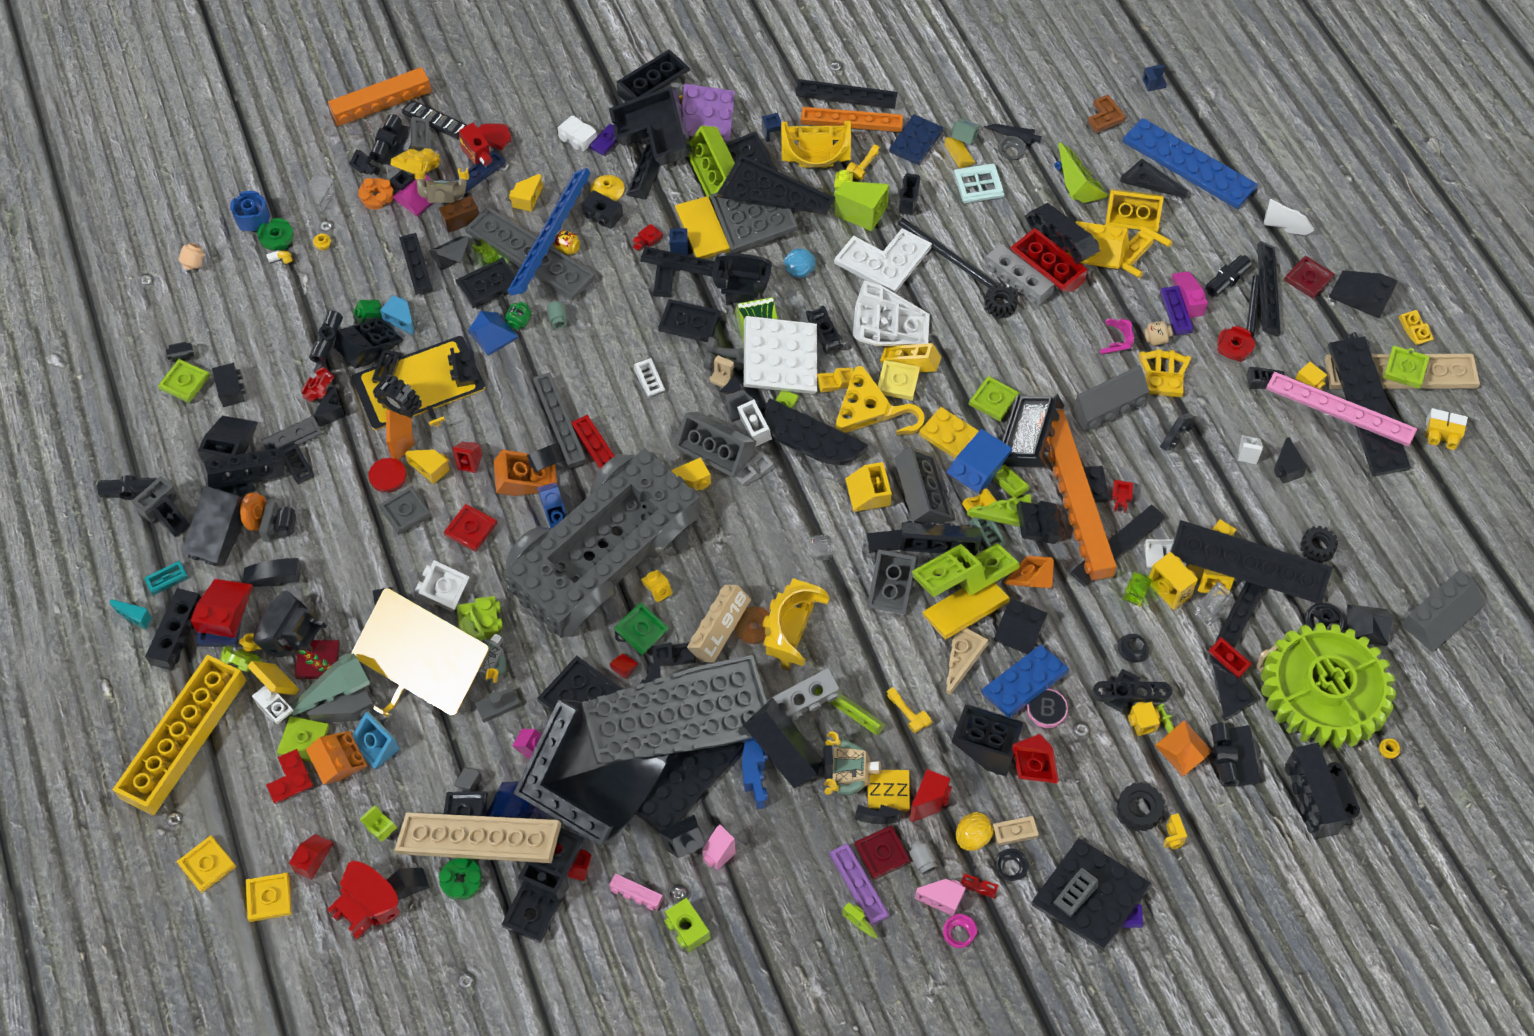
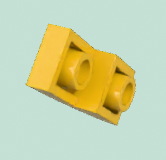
(1414, 327)

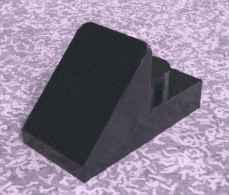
(328, 409)

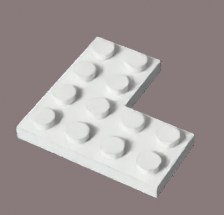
(884, 267)

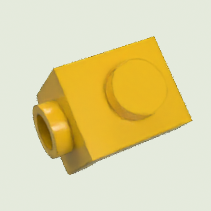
(984, 499)
(657, 585)

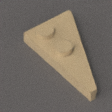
(965, 651)

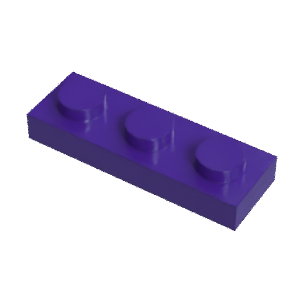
(1176, 310)

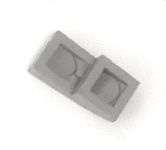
(755, 469)

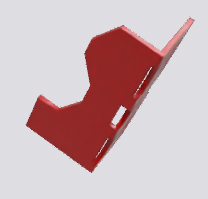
(983, 889)

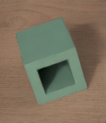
(965, 131)

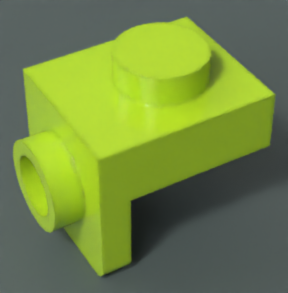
(377, 823)

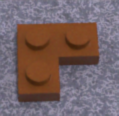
(1108, 115)

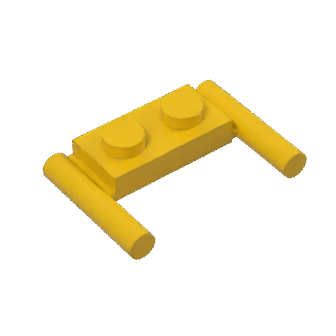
(1138, 246)

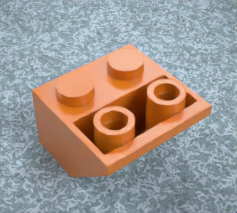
(336, 757)

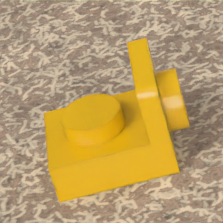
(1176, 831)

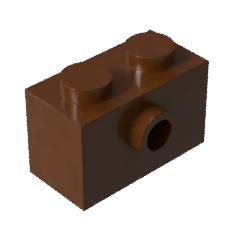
(458, 214)

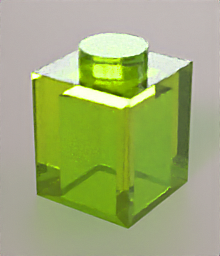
(1137, 589)

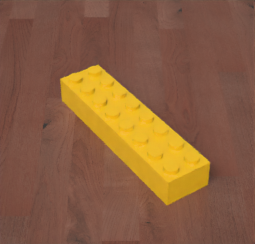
(179, 735)

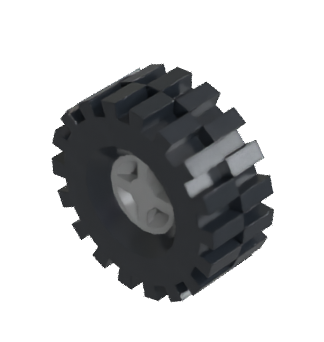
(397, 396)

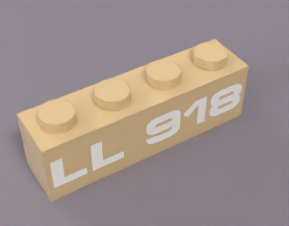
(719, 623)

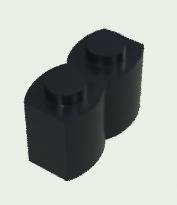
(909, 194)

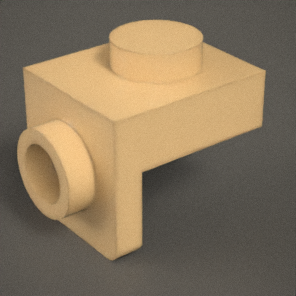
(722, 371)

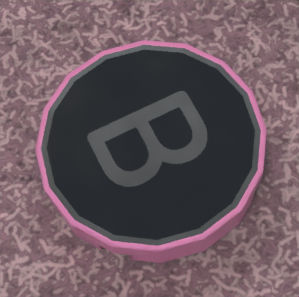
(1048, 709)

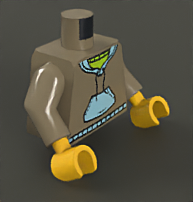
(441, 190)

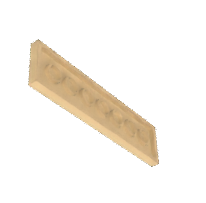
(1442, 372)
(478, 837)

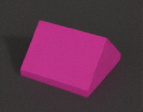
(411, 200)

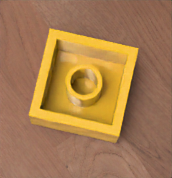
(1172, 580)

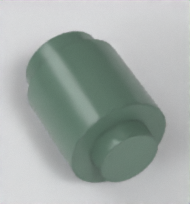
(557, 314)

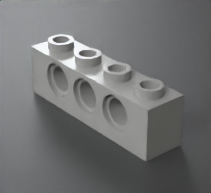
(1019, 275)
(806, 688)

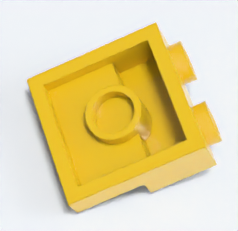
(413, 159)

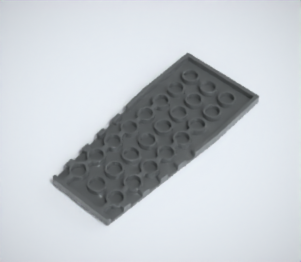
(676, 712)

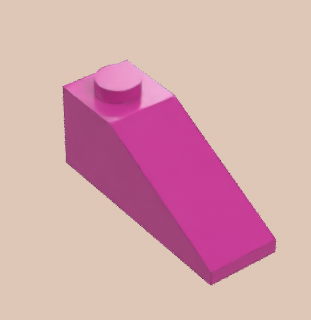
(1192, 293)

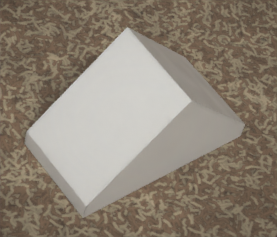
(1249, 449)

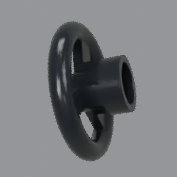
(1328, 611)

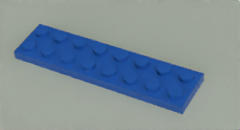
(1190, 163)

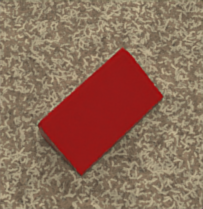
(1229, 657)

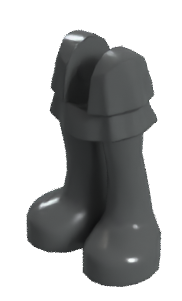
(714, 350)

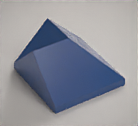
(491, 331)

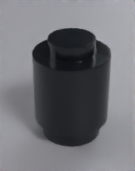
(180, 351)
(285, 521)

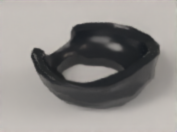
(1129, 654)
(1015, 855)

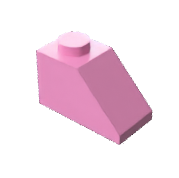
(719, 848)
(942, 895)

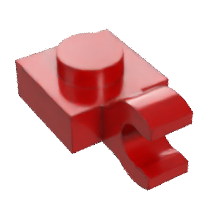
(648, 236)

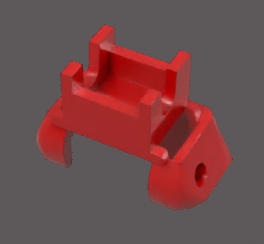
(364, 897)

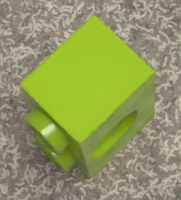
(685, 913)

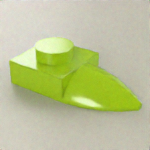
(857, 917)

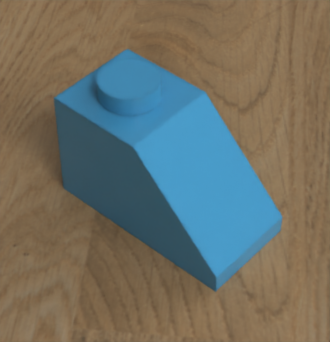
(398, 314)

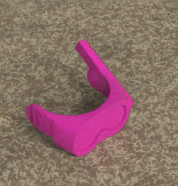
(1125, 327)

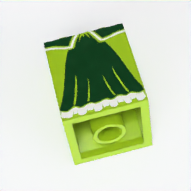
(758, 308)

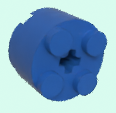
(249, 210)

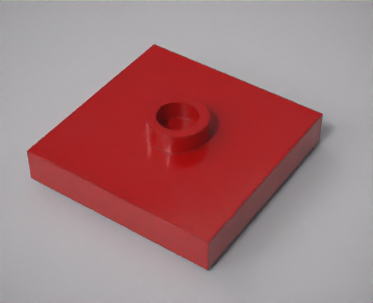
(470, 527)

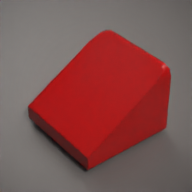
(623, 665)

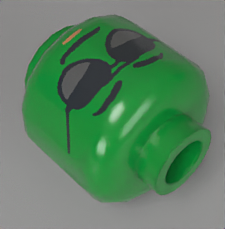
(518, 315)

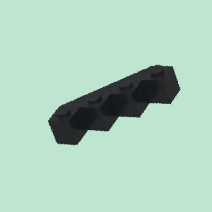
(1064, 231)

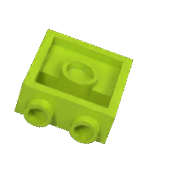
(486, 612)

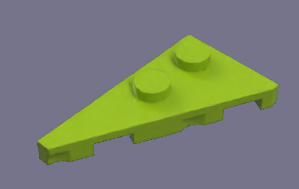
(1000, 511)

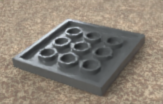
(751, 223)

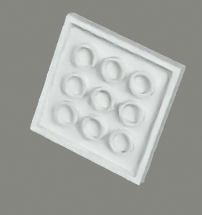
(780, 355)

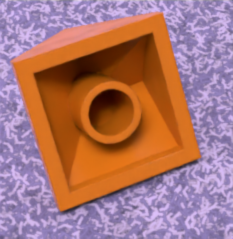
(398, 434)
(1033, 572)
(1183, 748)

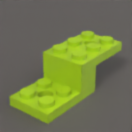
(963, 568)

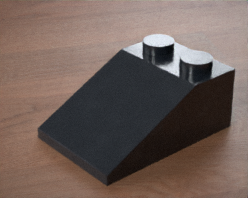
(1364, 291)

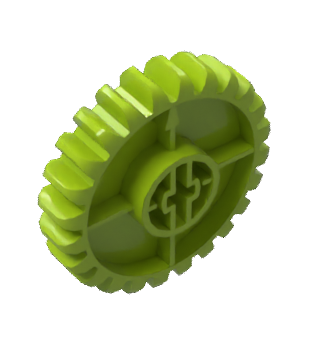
(1328, 685)

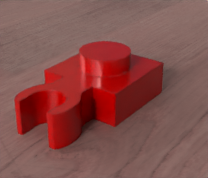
(1122, 493)

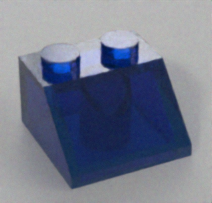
(508, 804)

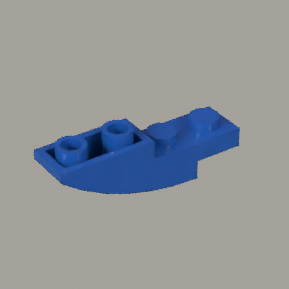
(752, 765)

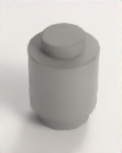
(923, 857)

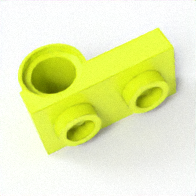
(841, 176)

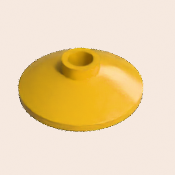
(609, 186)

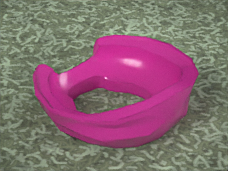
(959, 920)

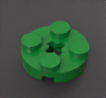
(277, 242)
(460, 890)

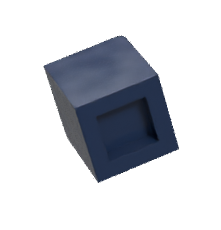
(1154, 78)
(770, 124)
(679, 240)

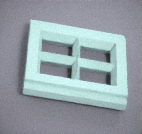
(975, 171)

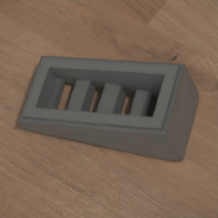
(1092, 883)

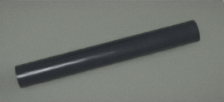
(1253, 305)

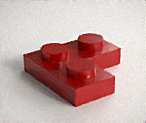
(295, 779)

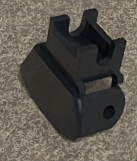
(743, 274)
(287, 619)

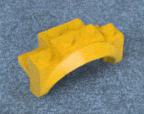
(816, 144)
(787, 623)

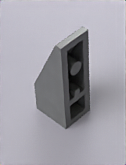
(343, 708)

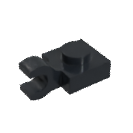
(361, 163)

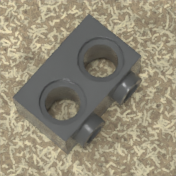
(151, 495)

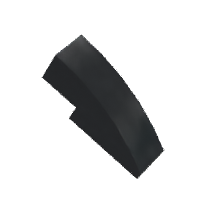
(272, 572)

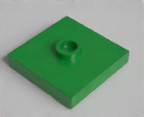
(641, 628)

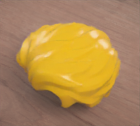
(974, 831)

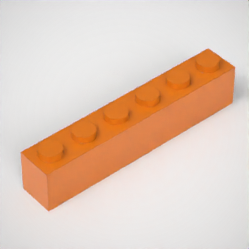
(379, 96)

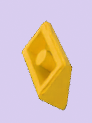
(958, 152)

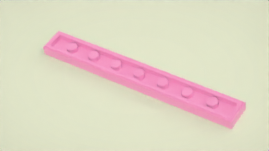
(1341, 409)

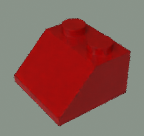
(931, 795)

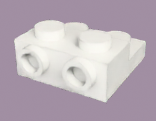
(441, 586)

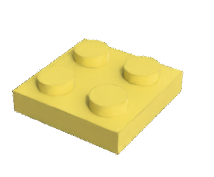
(898, 380)

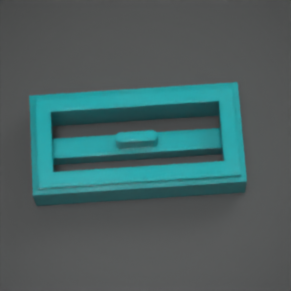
(167, 580)

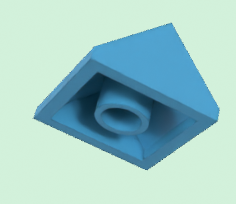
(374, 741)

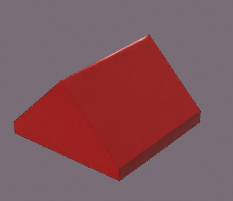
(1035, 760)

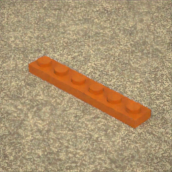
(858, 119)

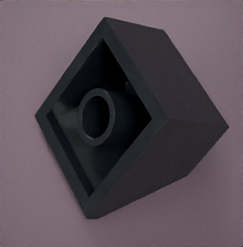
(1020, 626)

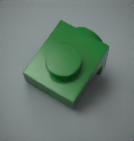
(367, 309)

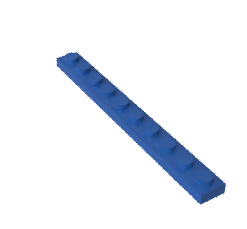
(548, 233)

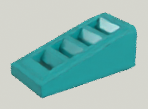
(135, 614)

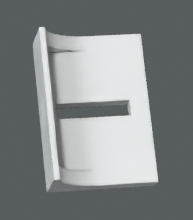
(1154, 550)

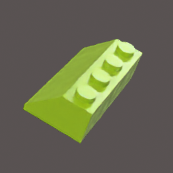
(710, 158)

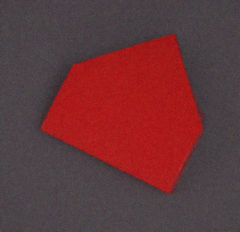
(496, 135)

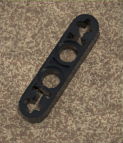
(1132, 695)

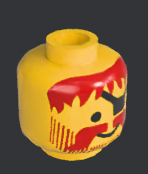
(567, 242)

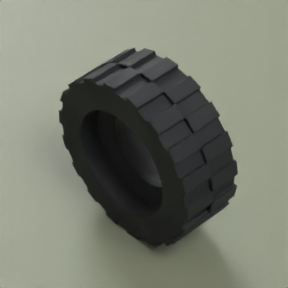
(1140, 822)

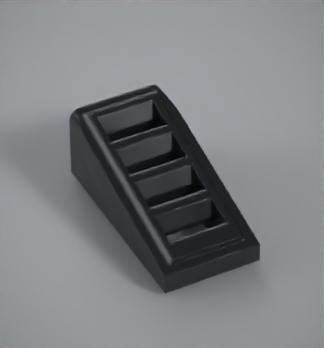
(1254, 372)
(291, 451)

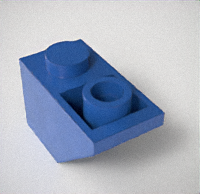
(552, 503)

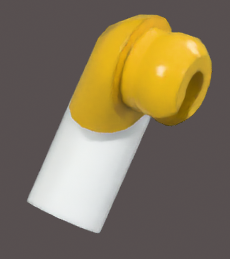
(285, 255)

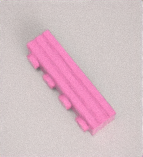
(636, 892)

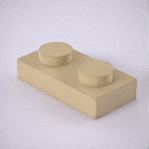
(1015, 831)

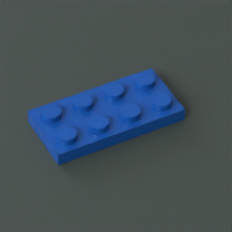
(1024, 681)

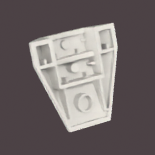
(888, 319)

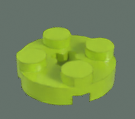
(239, 657)

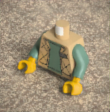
(850, 767)

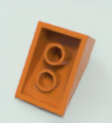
(517, 477)

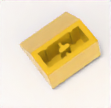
(869, 487)

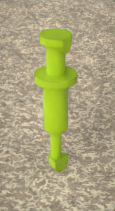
(1166, 719)

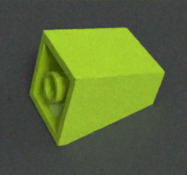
(861, 203)

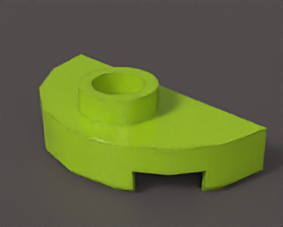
(471, 625)

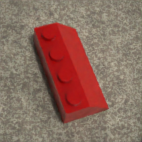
(1050, 261)

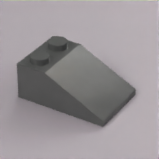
(892, 581)

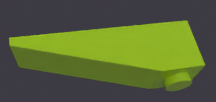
(1078, 177)

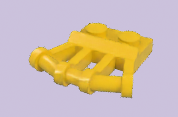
(1164, 382)

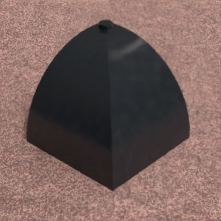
(575, 789)

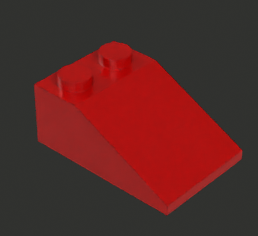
(221, 608)

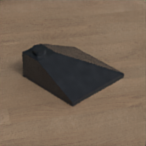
(987, 738)

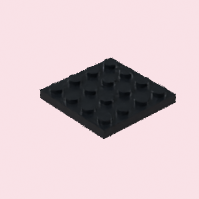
(1106, 908)

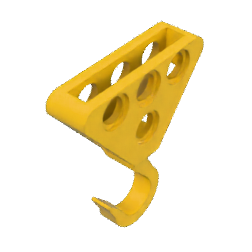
(870, 394)

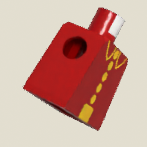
(474, 145)

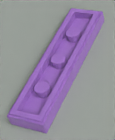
(859, 884)

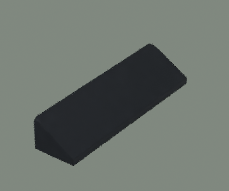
(644, 174)

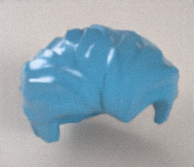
(799, 263)

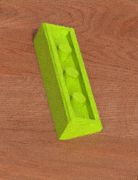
(856, 713)

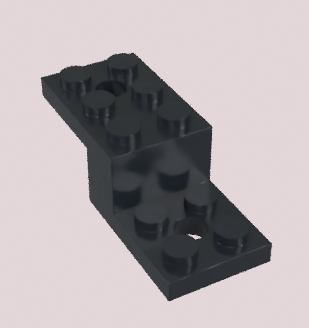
(543, 889)

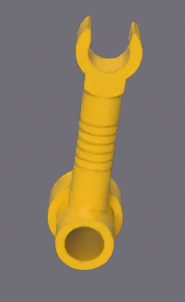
(858, 170)
(917, 721)

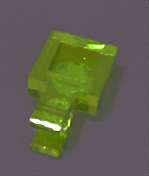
(489, 254)

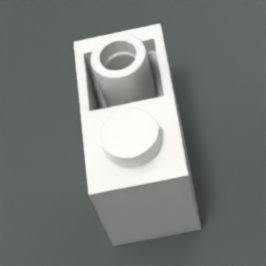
(272, 705)

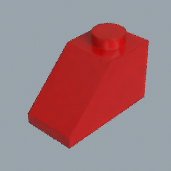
(467, 456)
(310, 856)

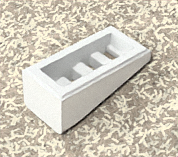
(639, 367)

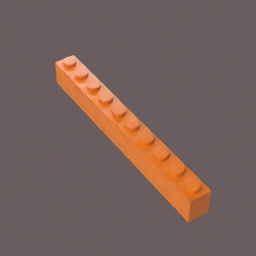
(1079, 502)

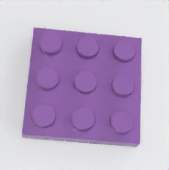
(707, 108)

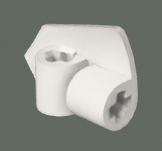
(1286, 218)

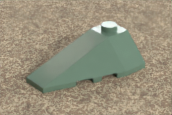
(341, 677)

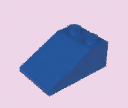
(979, 461)

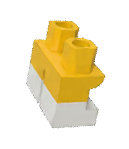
(1445, 428)

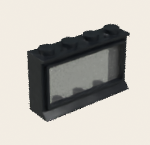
(1029, 429)

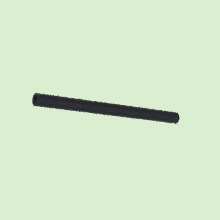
(955, 259)

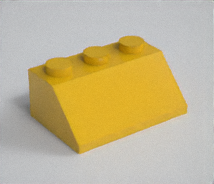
(1133, 209)
(1112, 244)

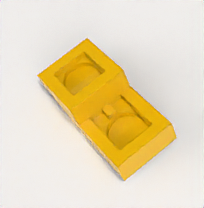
(834, 381)

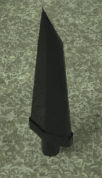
(1024, 134)

